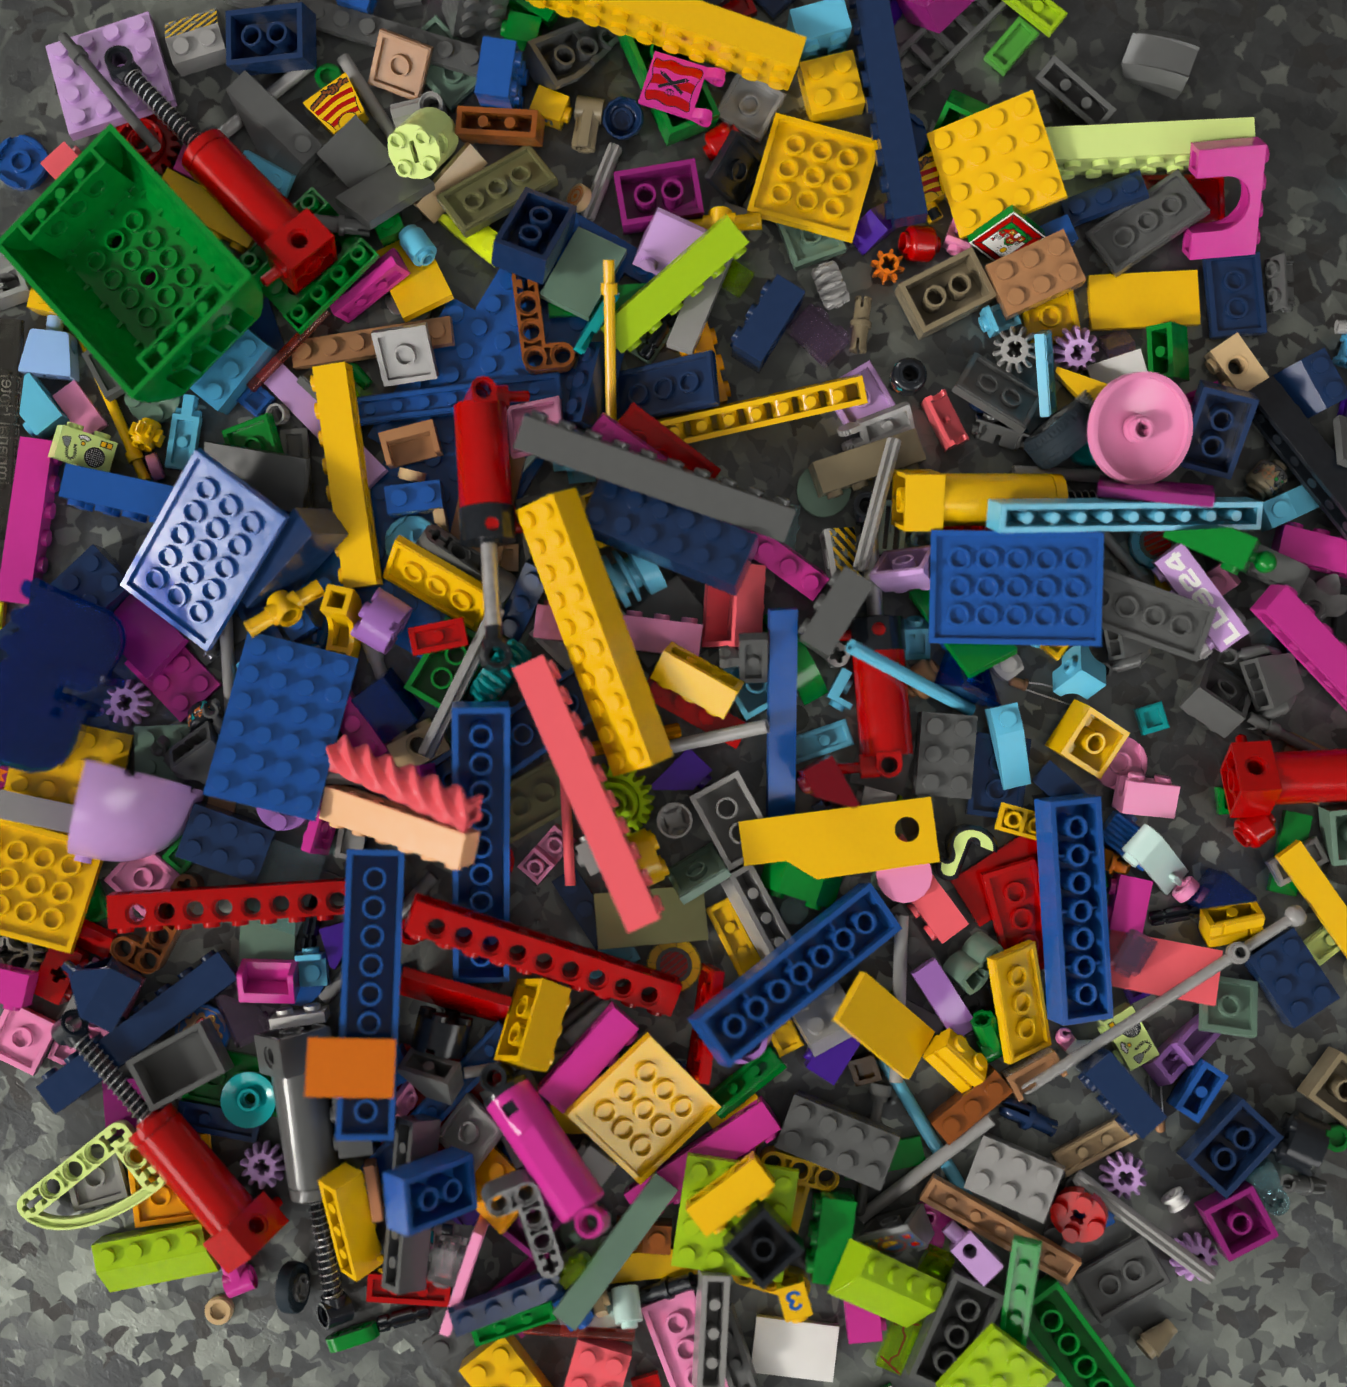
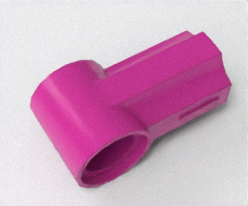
(239, 1280)

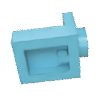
(916, 638)
(840, 685)
(313, 967)

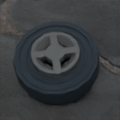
(292, 1287)

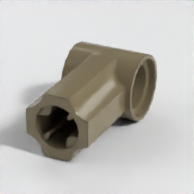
(588, 116)

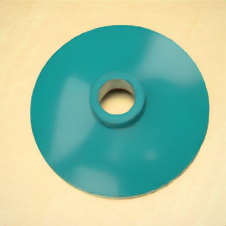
(238, 1108)

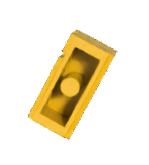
(1230, 923)
(956, 1060)

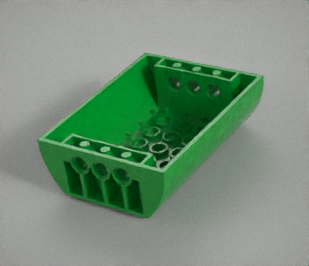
(144, 335)

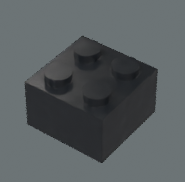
(763, 1244)

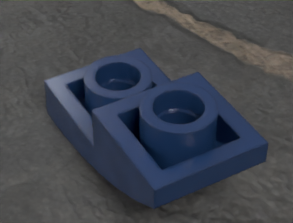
(1055, 781)

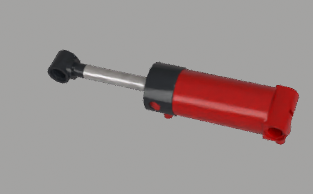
(485, 495)
(880, 698)

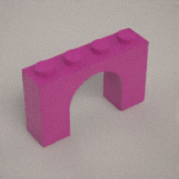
(1239, 230)

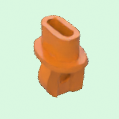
(1114, 863)

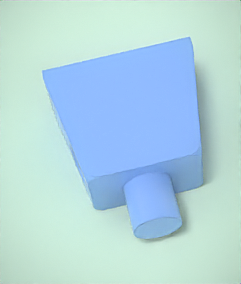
(51, 352)

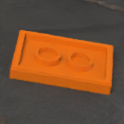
(350, 1067)

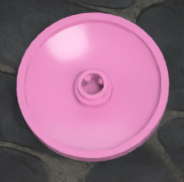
(1140, 428)

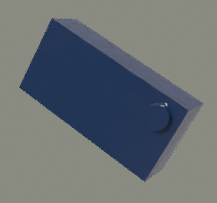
(296, 554)

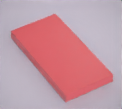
(1168, 967)

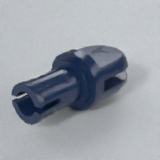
(1027, 1116)

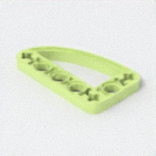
(89, 1163)

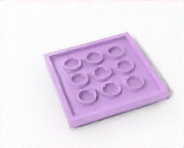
(82, 102)

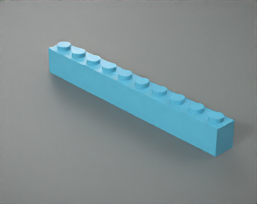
(1119, 515)

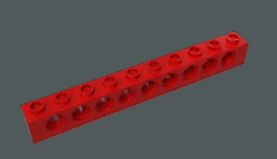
(427, 908)
(122, 918)

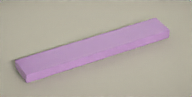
(301, 404)

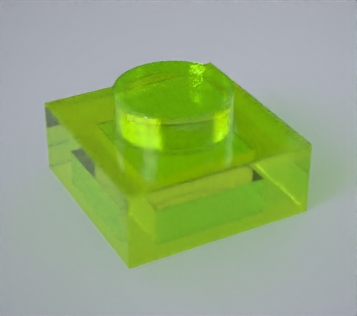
(737, 279)
(936, 1262)
(572, 1269)

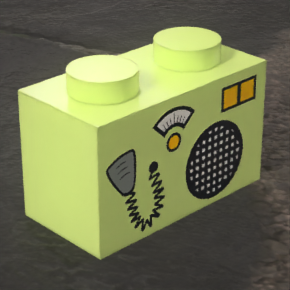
(81, 448)
(1133, 1046)

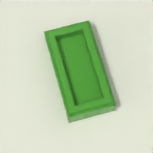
(1011, 46)

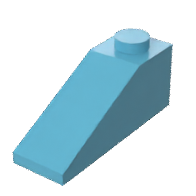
(1286, 507)
(1009, 744)

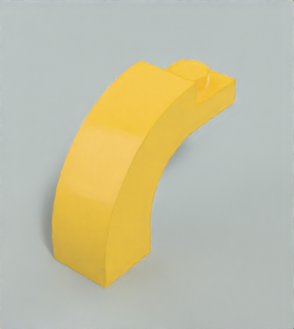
(341, 609)

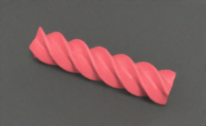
(404, 784)

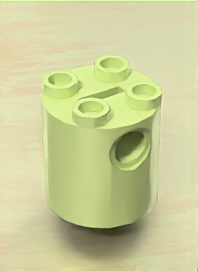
(422, 143)

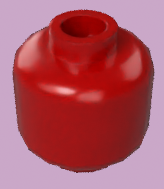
(716, 137)
(919, 243)
(1254, 830)

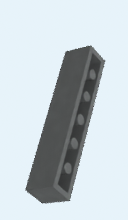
(407, 1257)

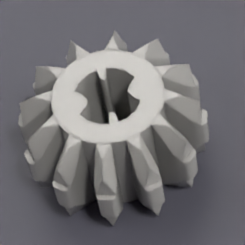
(830, 285)
(1006, 349)

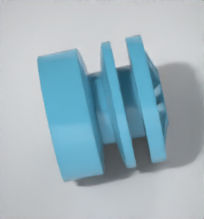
(632, 573)

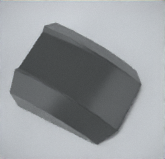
(1159, 61)

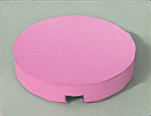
(1128, 759)
(905, 883)

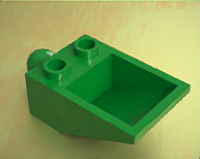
(1226, 545)

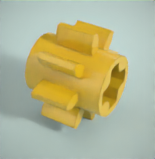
(146, 434)

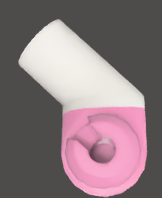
(1067, 1041)

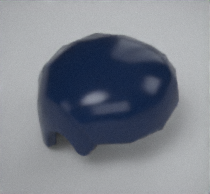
(623, 118)

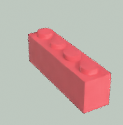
(937, 911)

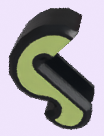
(957, 846)

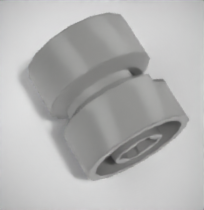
(674, 820)

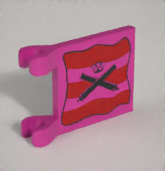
(675, 87)

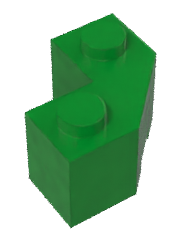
(786, 879)

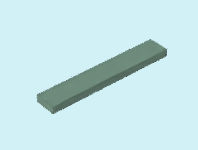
(614, 1251)

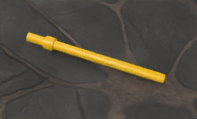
(609, 290)
(134, 456)

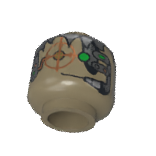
(1266, 479)

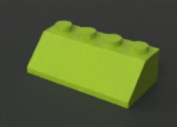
(152, 1255)
(885, 1285)

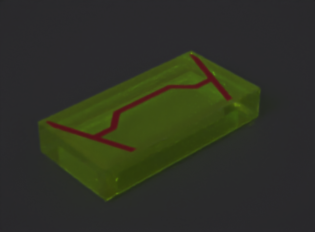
(897, 1347)

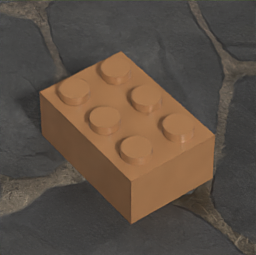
(1035, 274)

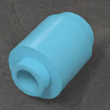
(417, 245)

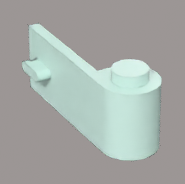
(1156, 858)
(623, 1311)

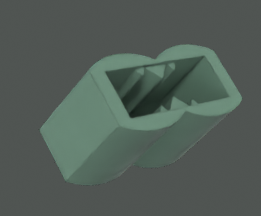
(969, 965)

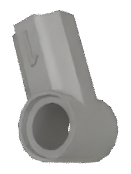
(403, 110)

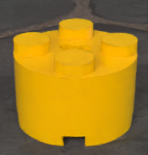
(647, 845)

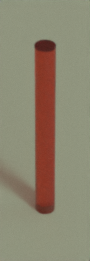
(284, 353)
(587, 1332)

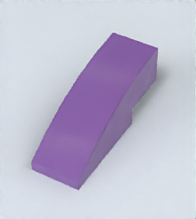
(942, 996)
(1179, 1051)

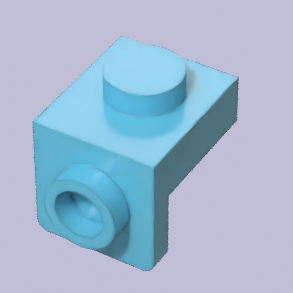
(993, 321)

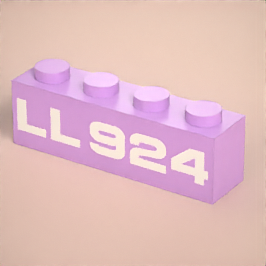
(1189, 580)

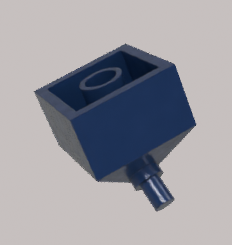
(102, 990)

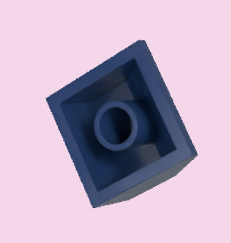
(1313, 383)

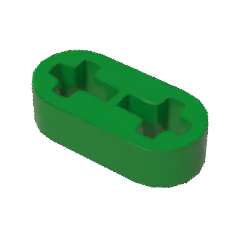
(352, 1336)

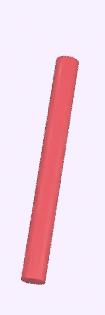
(567, 837)

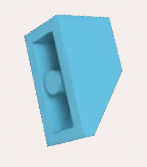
(39, 409)

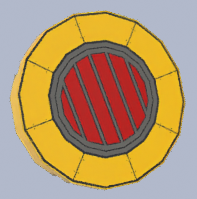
(678, 960)

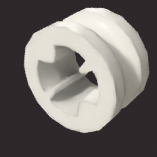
(1175, 1199)

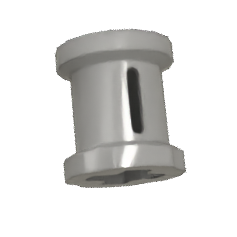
(843, 660)

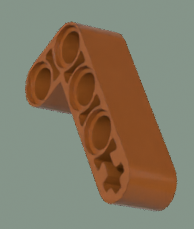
(538, 345)
(152, 943)

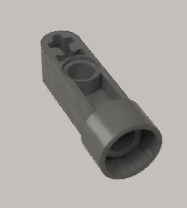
(464, 558)

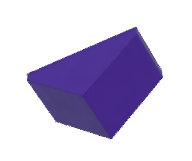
(872, 229)
(333, 943)

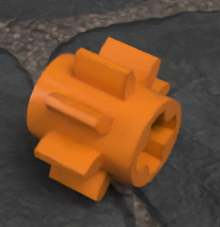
(886, 274)

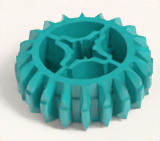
(493, 686)

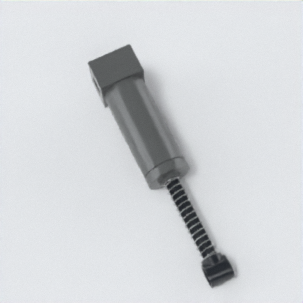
(306, 1149)

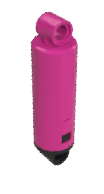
(544, 1149)

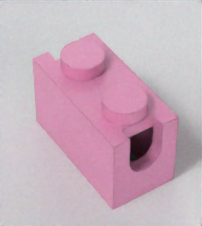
(1146, 796)

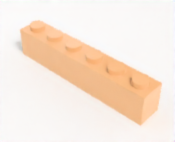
(398, 825)

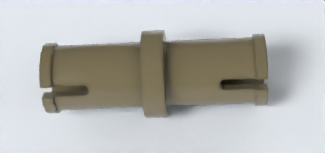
(860, 324)

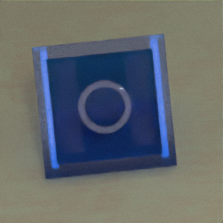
(977, 690)
(388, 705)
(1219, 889)

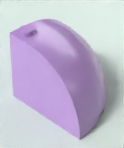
(127, 815)

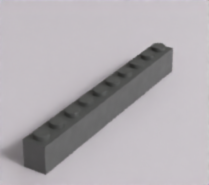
(654, 476)

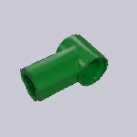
(988, 1035)

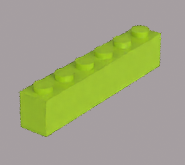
(677, 281)

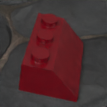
(826, 781)

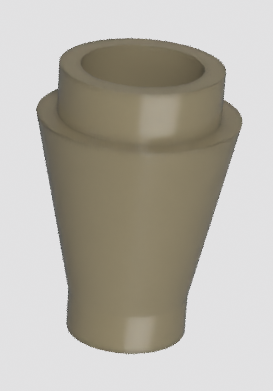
(1156, 1339)

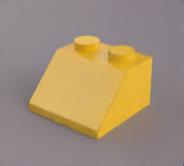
(1087, 738)

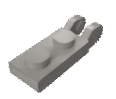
(878, 426)

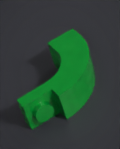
(809, 680)

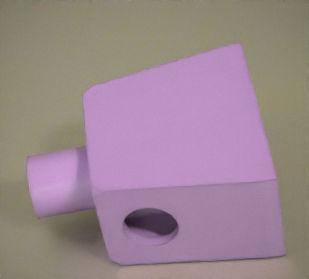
(979, 1260)

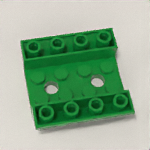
(321, 293)

